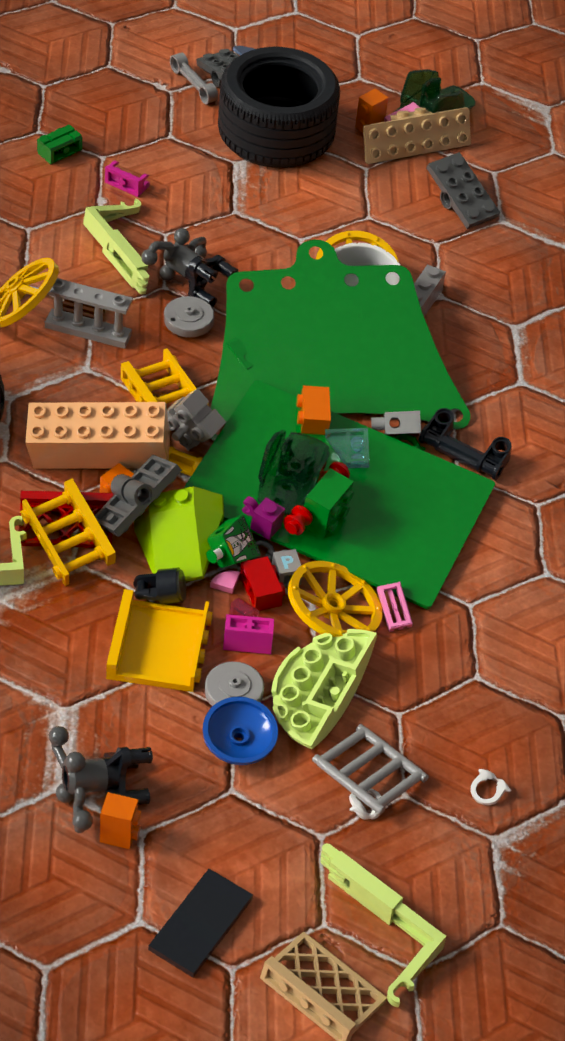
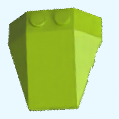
(177, 530)

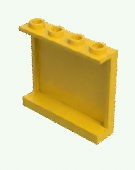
(158, 644)

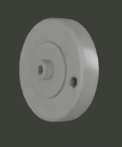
(189, 316)
(233, 680)

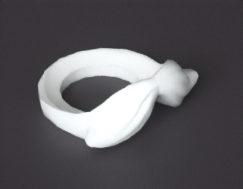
(502, 787)
(360, 810)

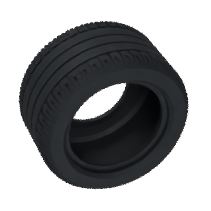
(278, 107)

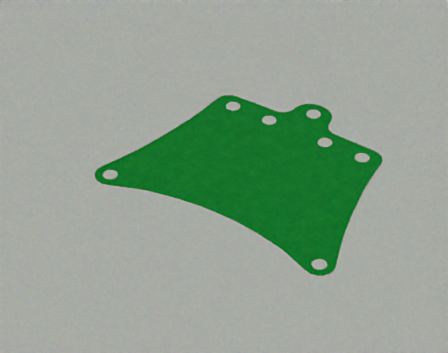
(356, 340)

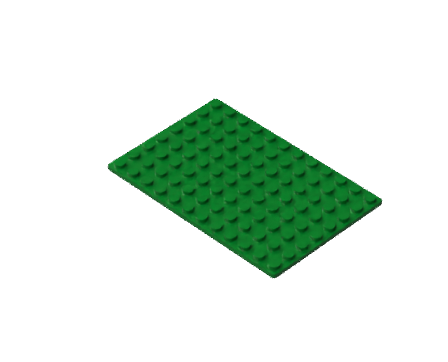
(405, 508)

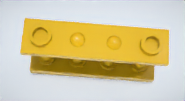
(142, 391)
(81, 513)

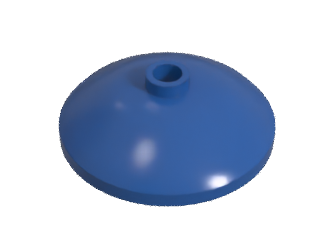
(242, 719)

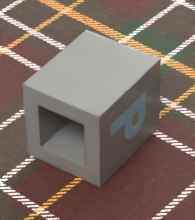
(286, 564)

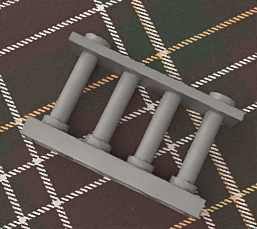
(86, 327)

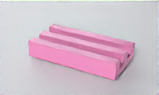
(399, 624)

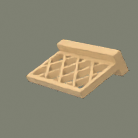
(310, 998)

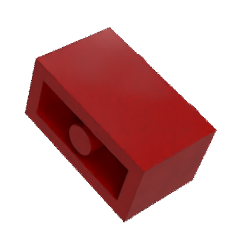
(262, 583)

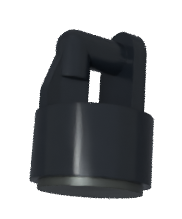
(166, 586)

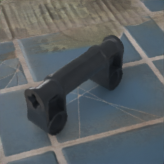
(438, 435)

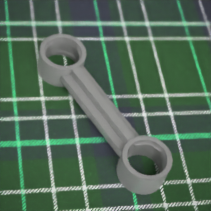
(207, 92)

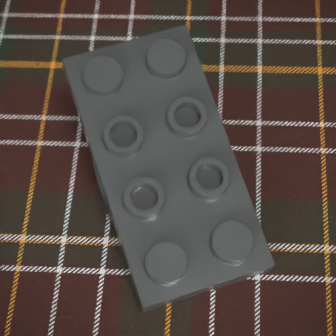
(216, 64)
(462, 190)
(135, 494)

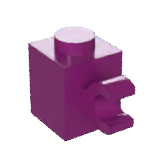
(266, 516)

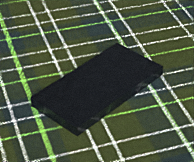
(200, 922)

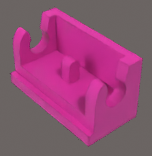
(125, 181)
(248, 634)

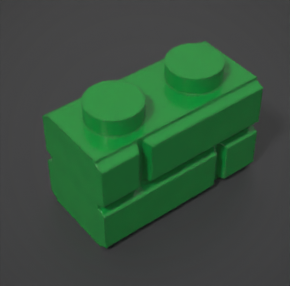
(59, 144)

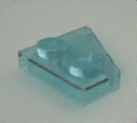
(350, 446)

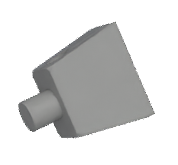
(408, 422)

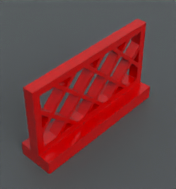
(36, 498)

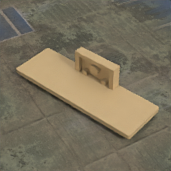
(416, 134)

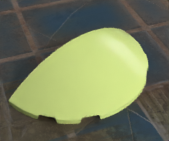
(319, 683)

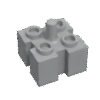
(193, 420)

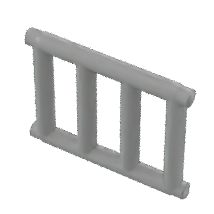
(359, 790)

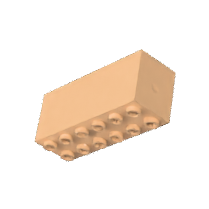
(96, 434)

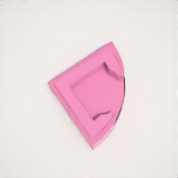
(225, 581)

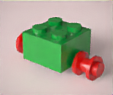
(323, 504)

